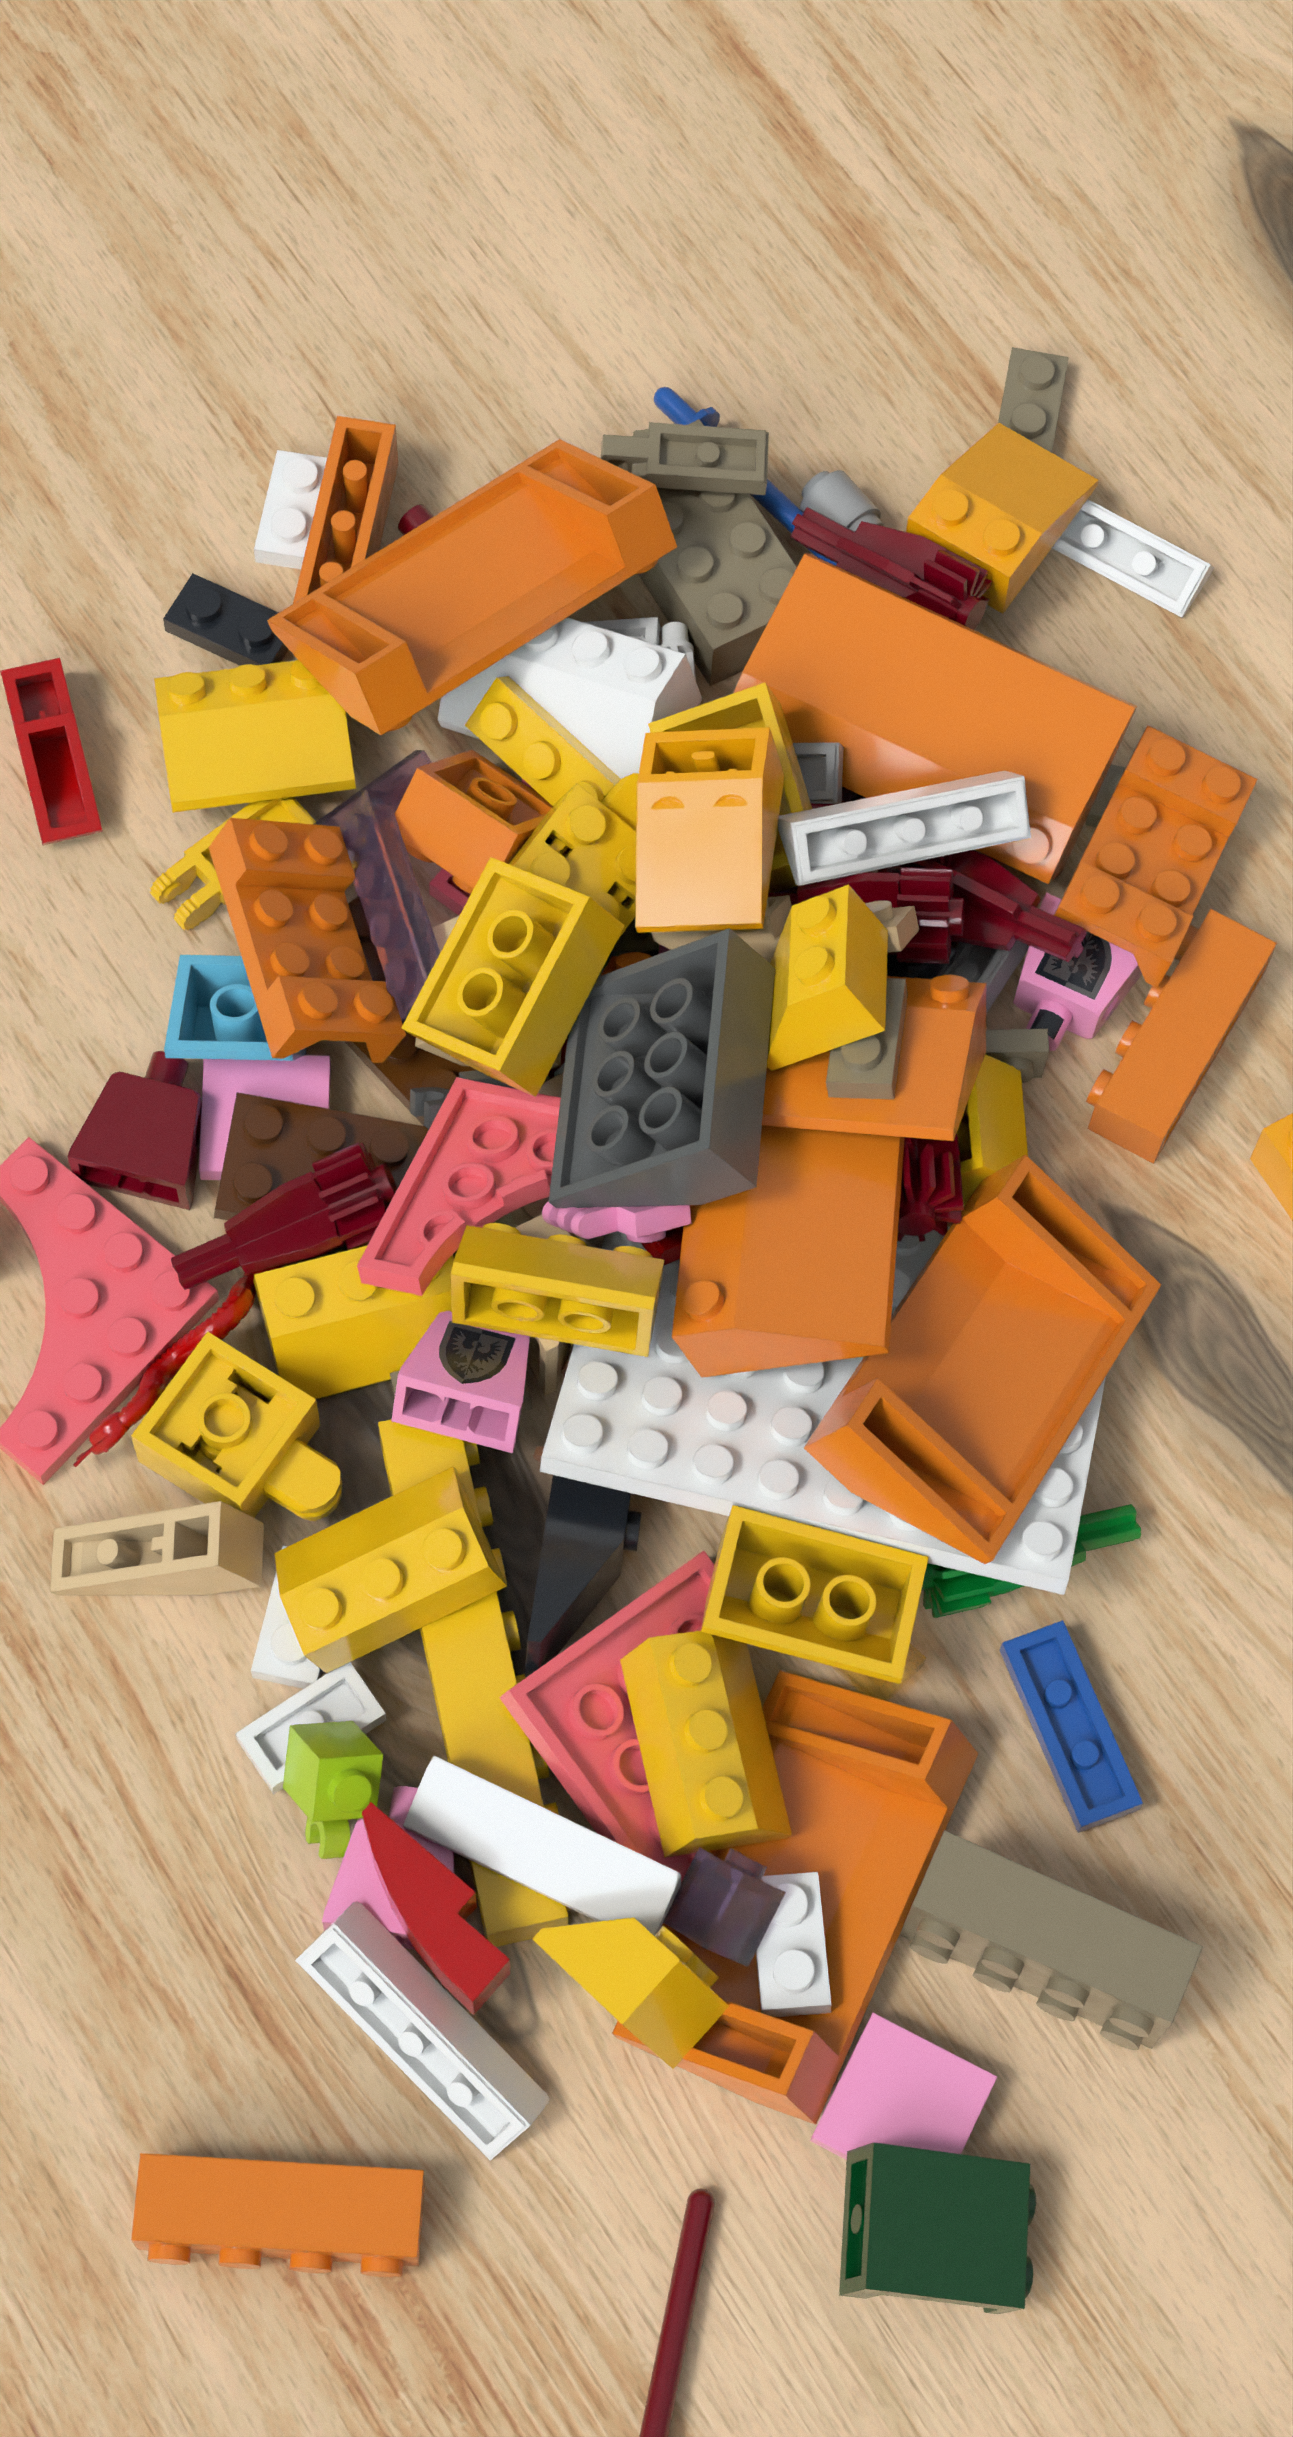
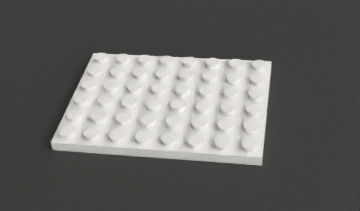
(743, 1435)

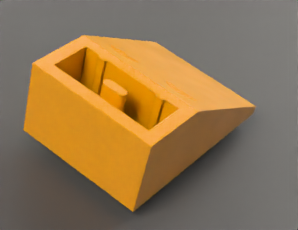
(706, 829)

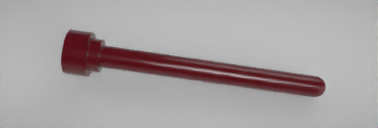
(678, 2314)

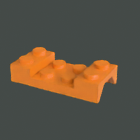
(1155, 850)
(300, 938)

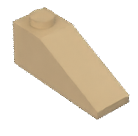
(160, 1553)

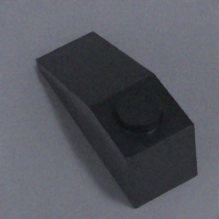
(578, 1561)

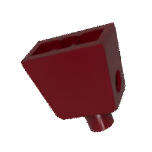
(143, 1135)

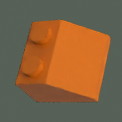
(466, 813)

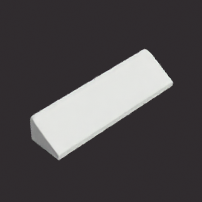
(1134, 558)
(905, 826)
(539, 1848)
(424, 2030)

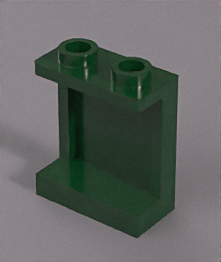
(936, 2227)

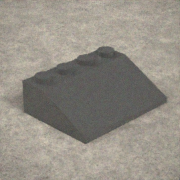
(666, 1080)

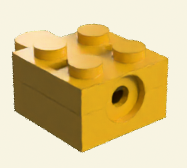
(589, 847)
(238, 1436)

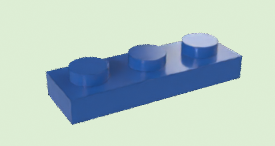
(1070, 1726)

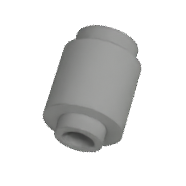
(839, 500)

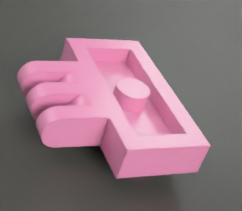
(639, 1223)

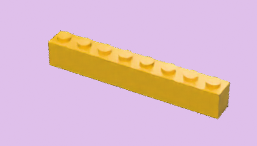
(468, 1674)

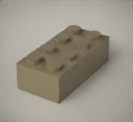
(720, 576)
(1050, 1943)

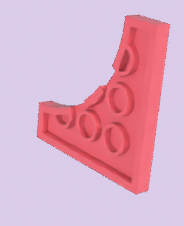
(476, 1164)
(106, 1308)
(583, 1718)

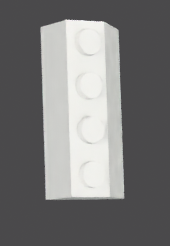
(592, 684)

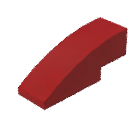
(51, 751)
(433, 1912)

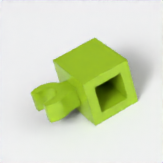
(332, 1778)

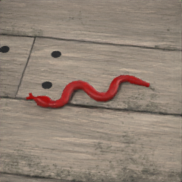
(164, 1369)

